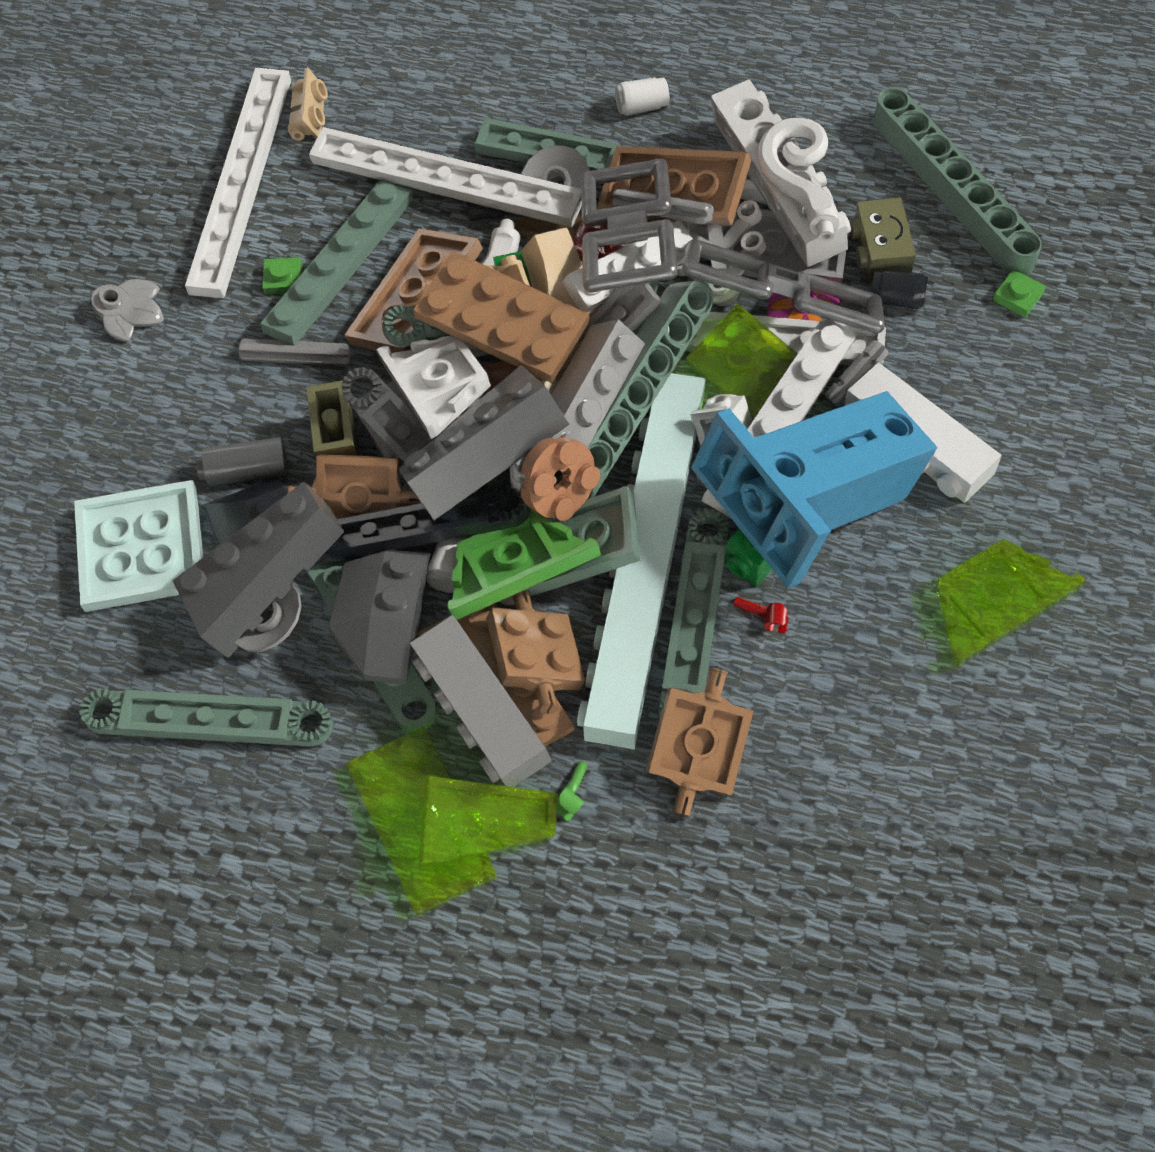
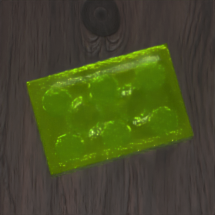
(742, 358)

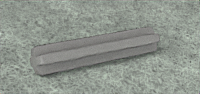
(680, 210)
(302, 353)

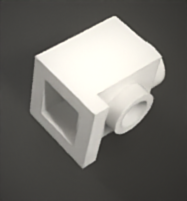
(703, 418)

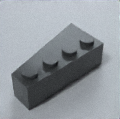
(483, 442)
(255, 566)

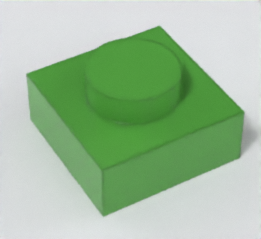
(280, 274)
(1019, 293)

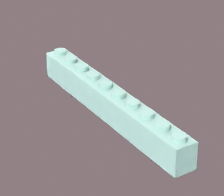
(639, 589)

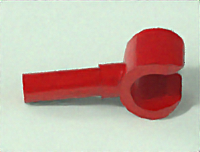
(773, 613)

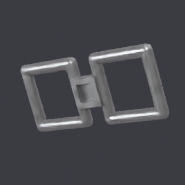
(626, 226)
(784, 282)

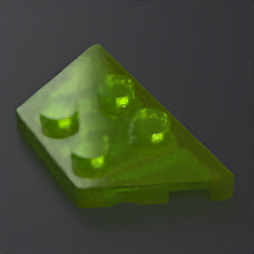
(997, 596)

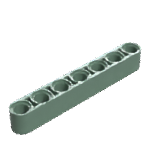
(957, 182)
(645, 380)

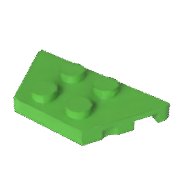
(513, 560)

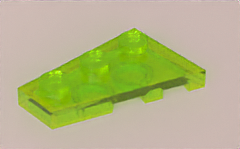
(481, 818)

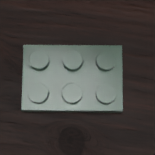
(610, 522)

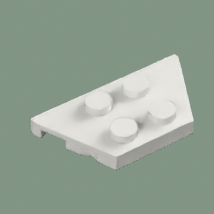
(436, 379)

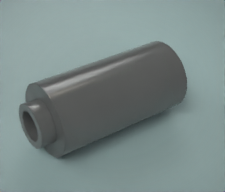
(243, 462)

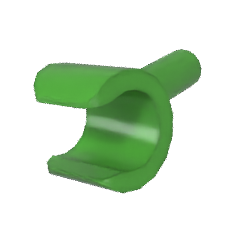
(568, 802)

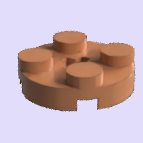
(576, 483)

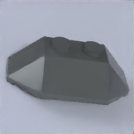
(381, 612)

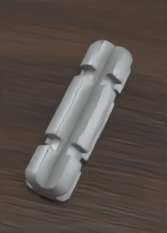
(873, 353)

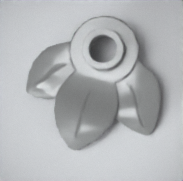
(132, 307)

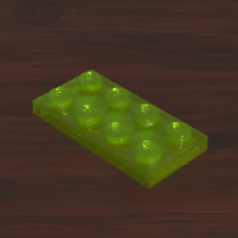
(393, 793)

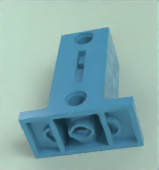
(811, 475)

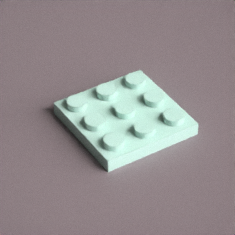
(136, 544)

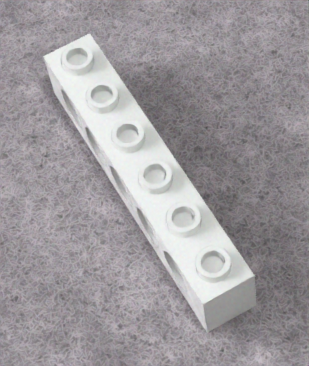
(743, 119)

